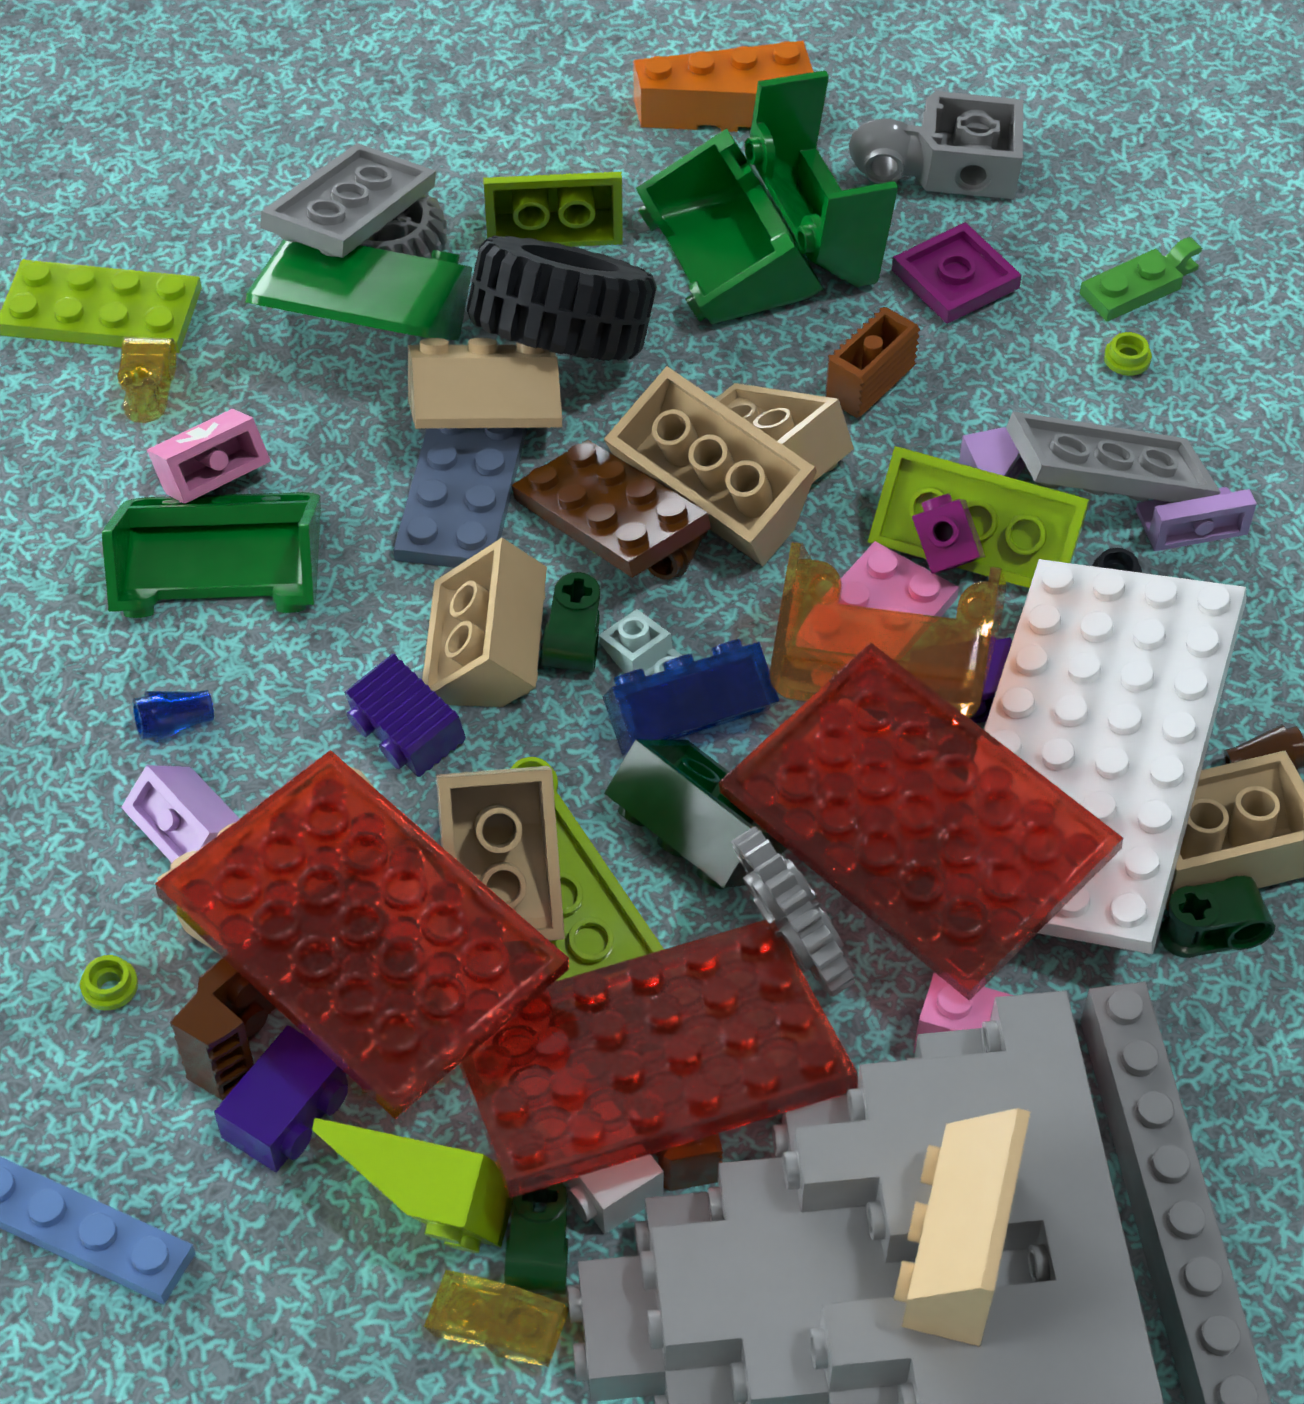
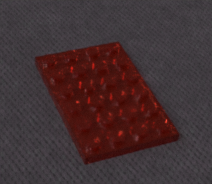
(921, 819)
(362, 931)
(653, 1057)

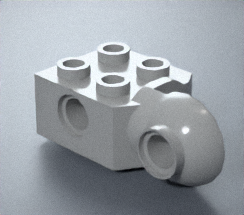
(961, 147)

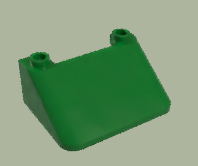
(368, 288)
(213, 550)

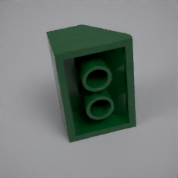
(678, 797)

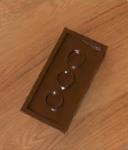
(611, 507)

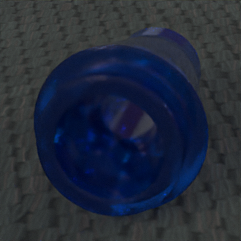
(170, 712)

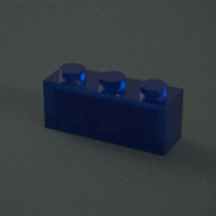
(690, 695)

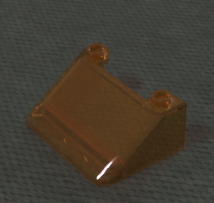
(822, 636)

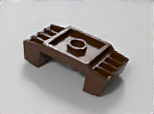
(216, 1029)

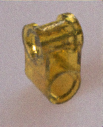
(146, 376)

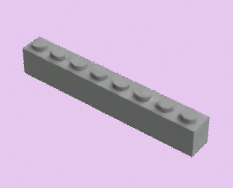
(1170, 1200)

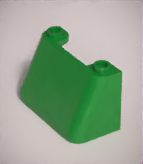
(726, 234)

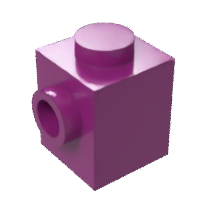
(947, 534)

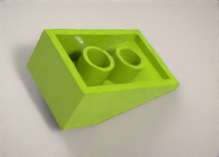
(441, 1186)

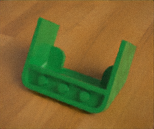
(831, 226)

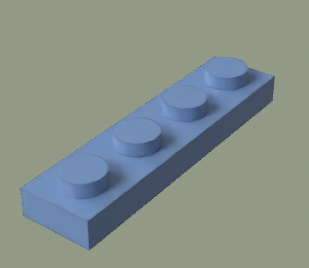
(91, 1233)

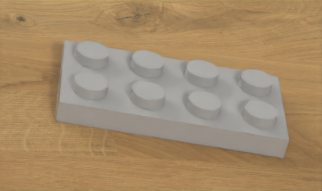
(347, 200)
(1109, 459)

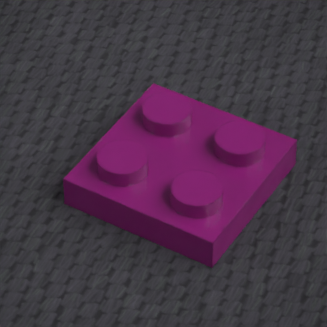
(956, 272)

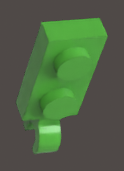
(1140, 280)

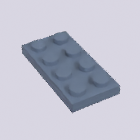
(458, 494)

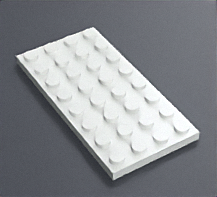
(1116, 708)

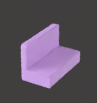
(1197, 519)
(176, 809)

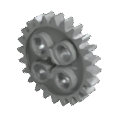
(785, 897)

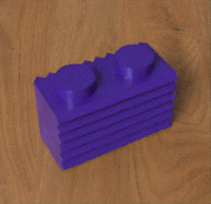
(404, 716)

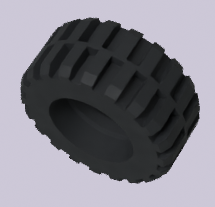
(561, 298)

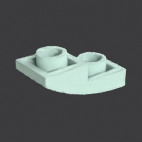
(638, 644)

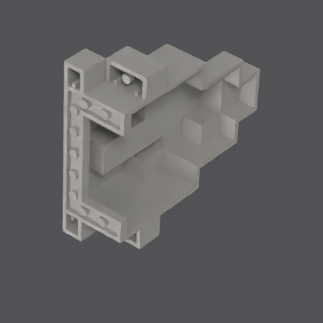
(795, 1258)

